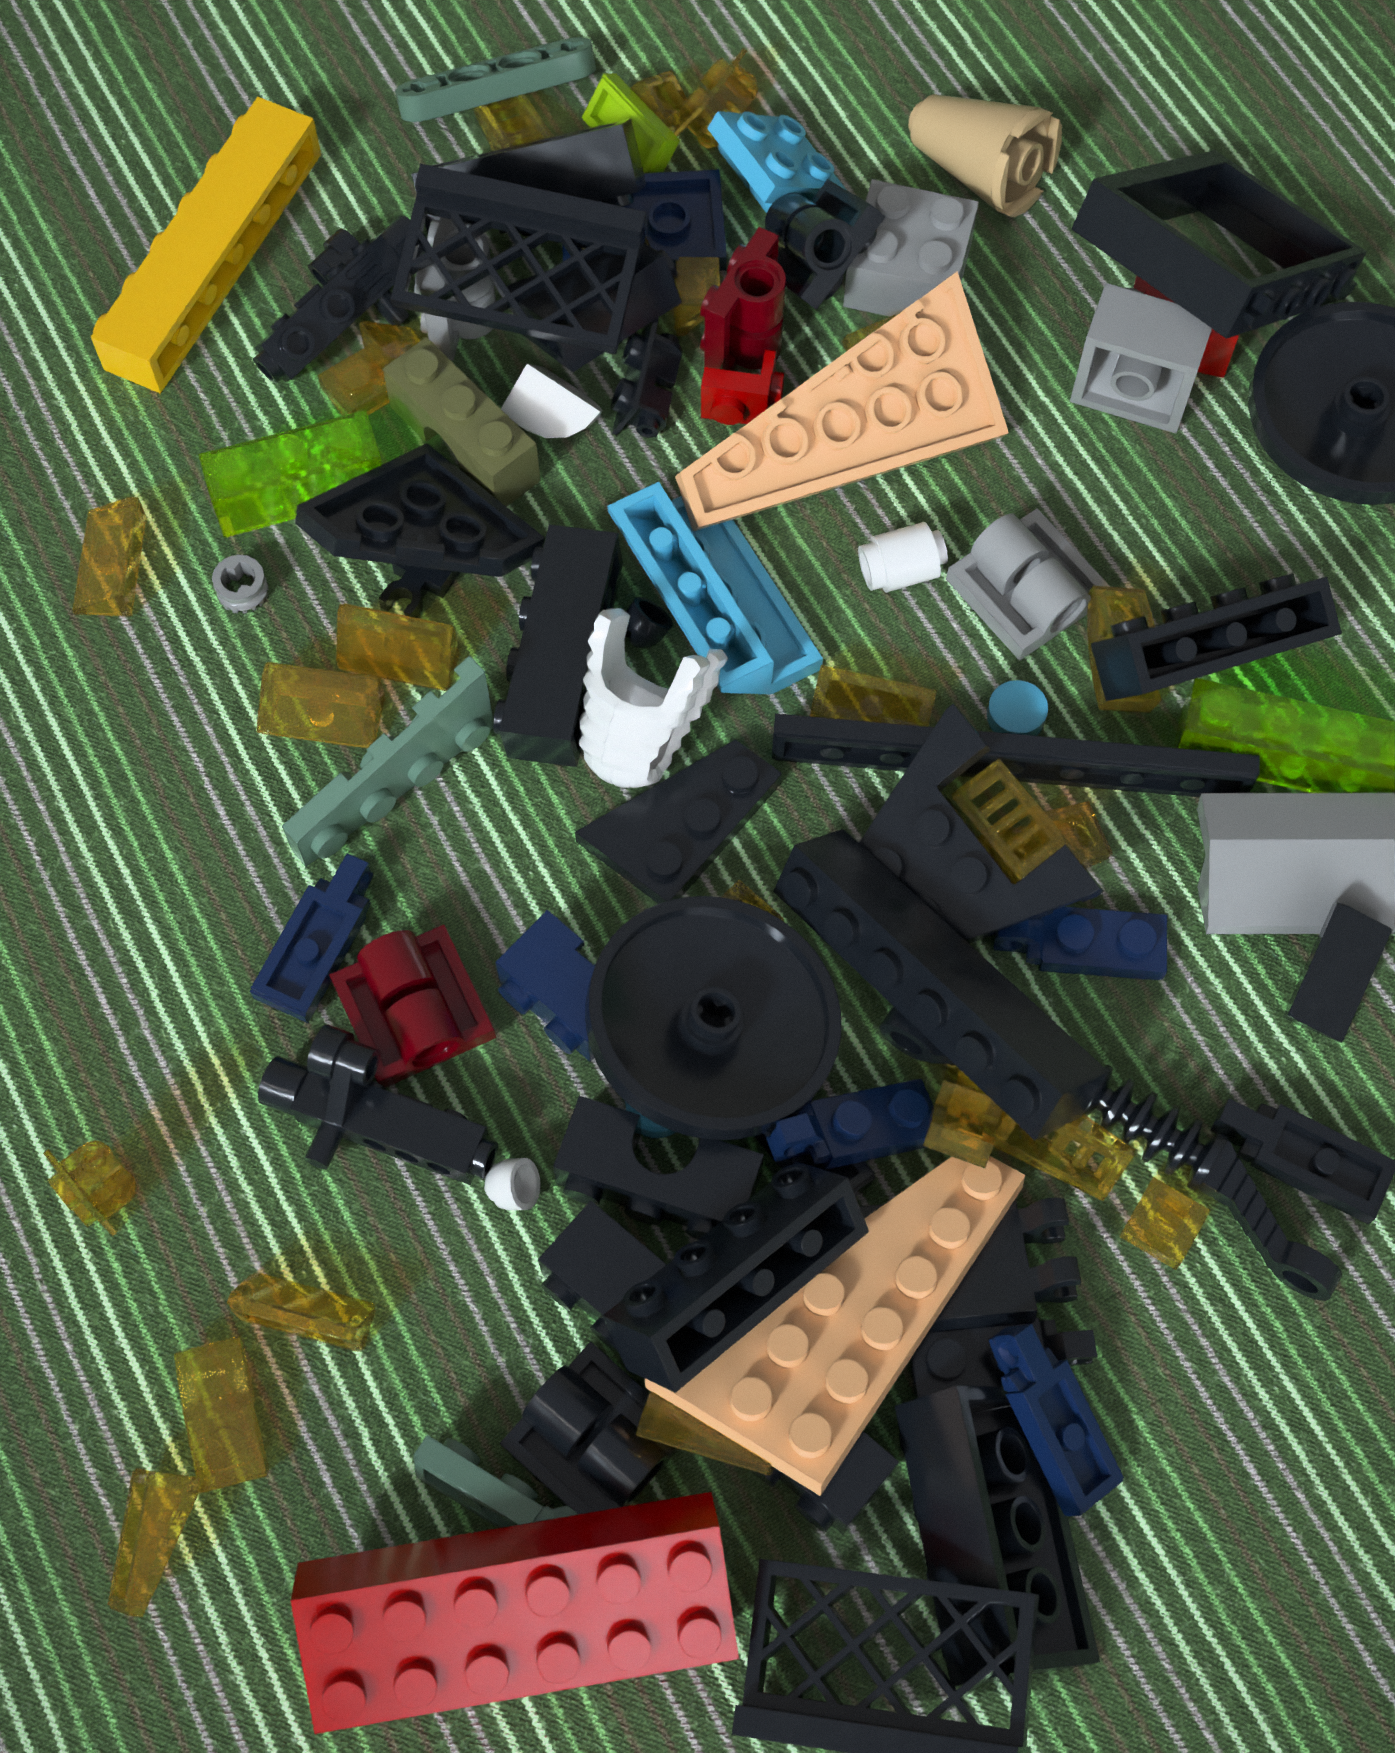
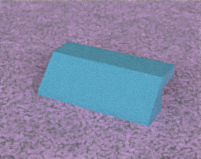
(717, 593)

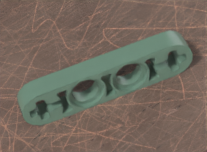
(495, 79)

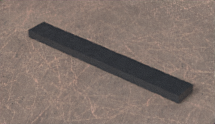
(1026, 756)

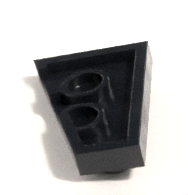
(683, 823)

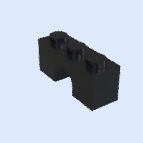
(601, 1164)

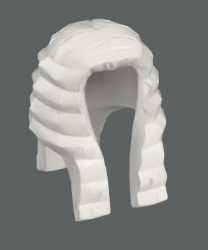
(631, 722)

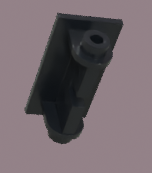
(649, 361)

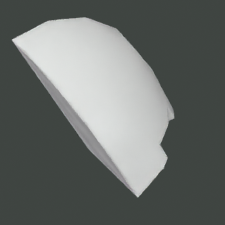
(549, 404)

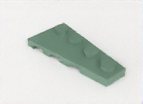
(394, 766)

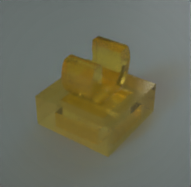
(1164, 1223)

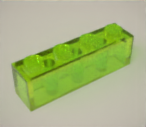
(1297, 740)

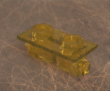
(727, 91)
(92, 1183)

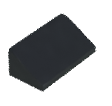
(1337, 972)

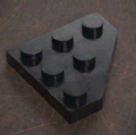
(419, 515)

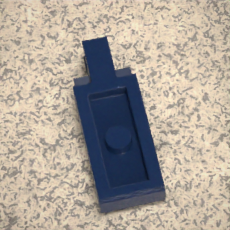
(315, 941)
(1092, 943)
(856, 1126)
(1055, 1420)

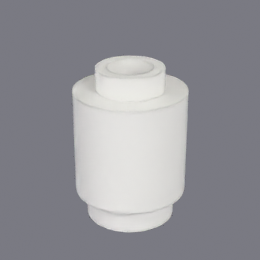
(902, 557)

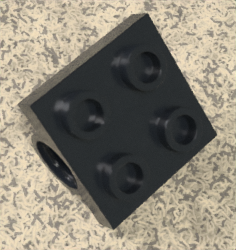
(820, 238)
(583, 1436)

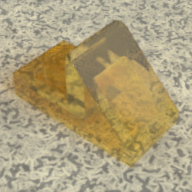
(359, 379)

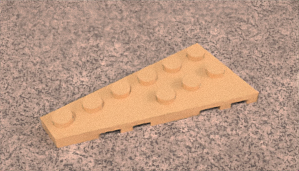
(877, 408)
(833, 1350)

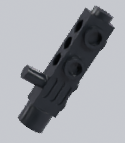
(351, 281)
(343, 1102)

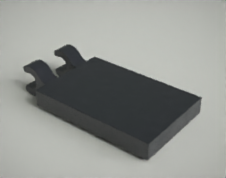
(1000, 1283)

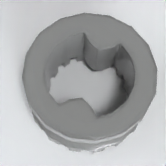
(247, 596)

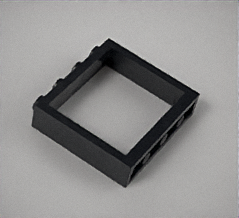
(1127, 222)

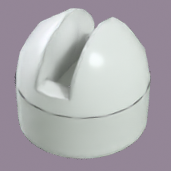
(513, 1184)

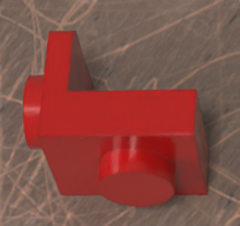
(740, 396)

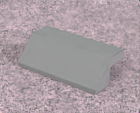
(1290, 856)

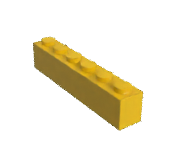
(206, 245)

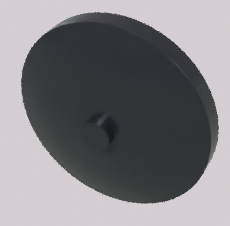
(1329, 401)
(712, 1017)

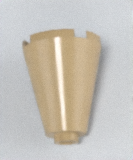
(989, 146)

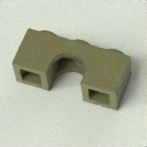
(442, 400)

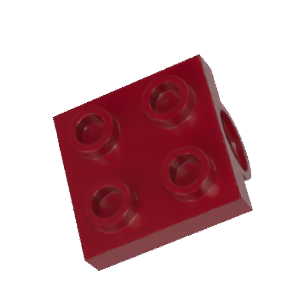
(747, 307)
(412, 1002)

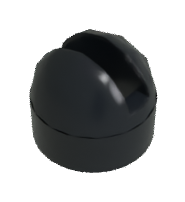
(646, 623)

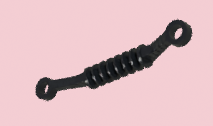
(1213, 1166)

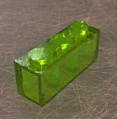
(271, 475)

